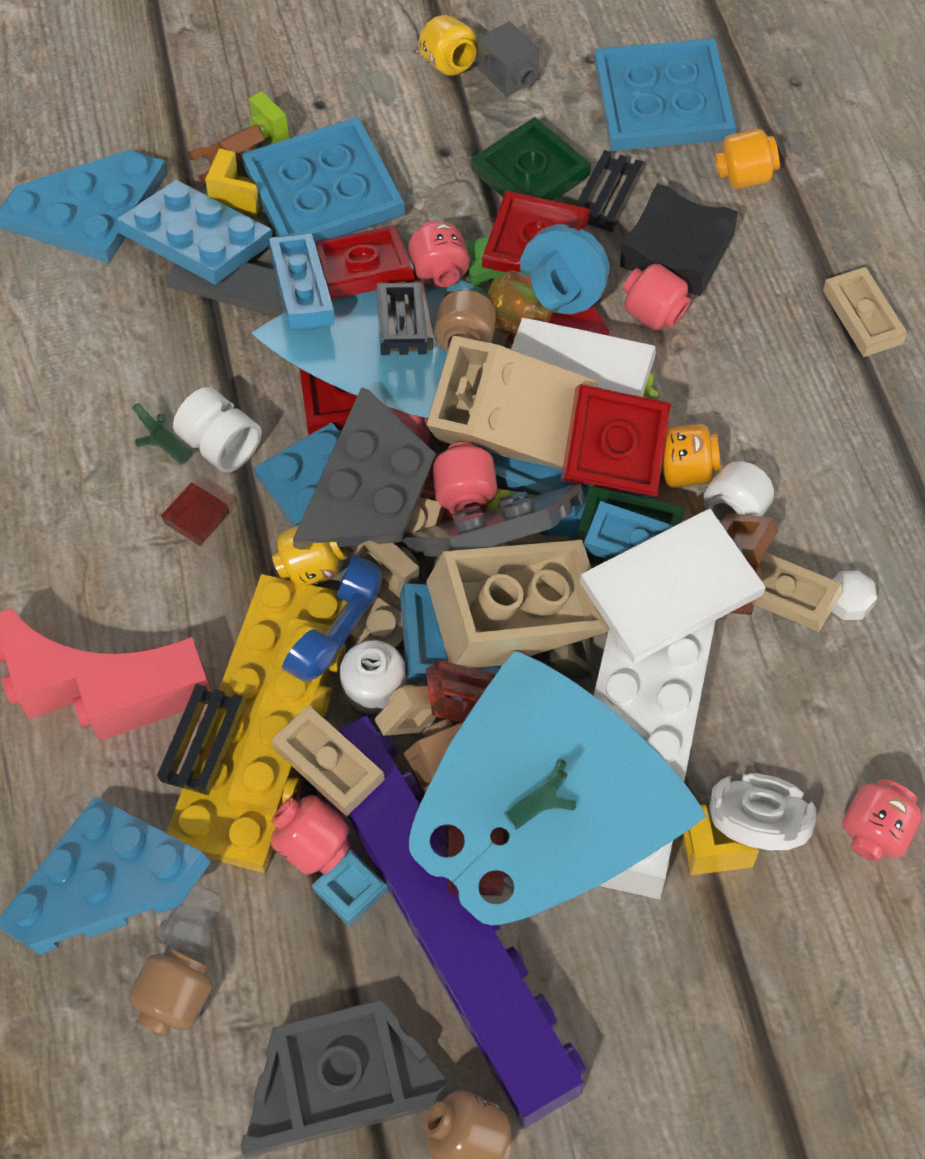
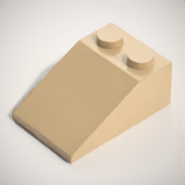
(512, 601)

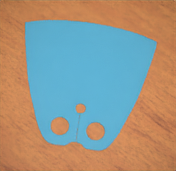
(351, 354)
(503, 751)

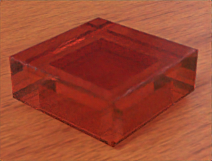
(195, 513)

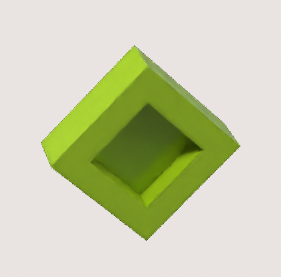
(269, 118)

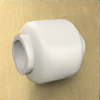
(739, 490)
(371, 675)

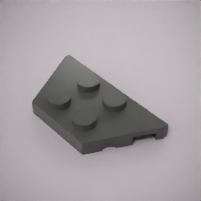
(368, 480)
(514, 519)
(339, 1077)

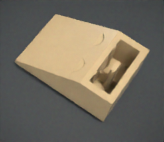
(504, 402)

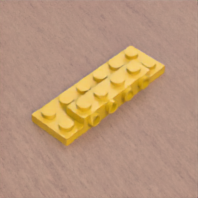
(253, 778)

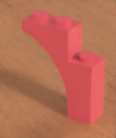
(107, 689)

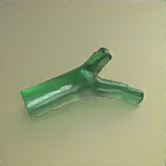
(161, 436)
(541, 799)

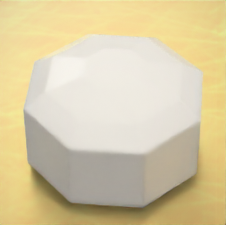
(857, 595)

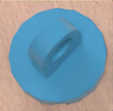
(566, 268)

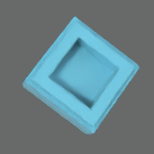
(350, 888)

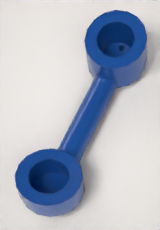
(316, 650)

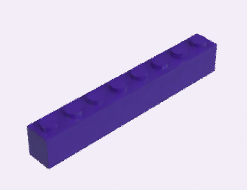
(467, 955)

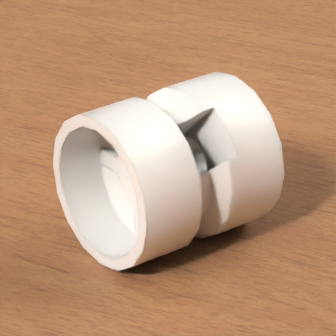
(217, 428)

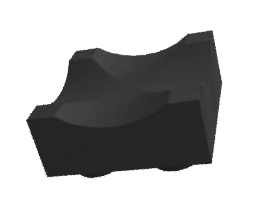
(680, 237)

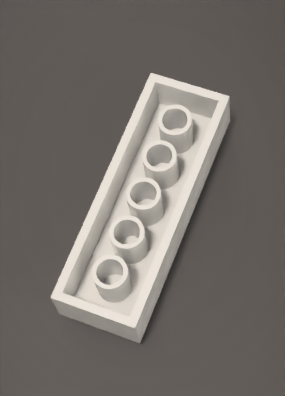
(661, 704)

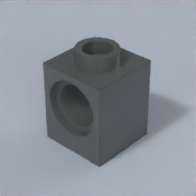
(508, 58)

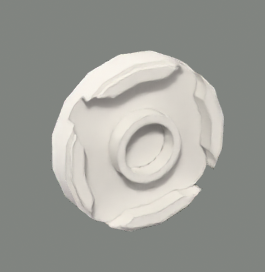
(762, 812)

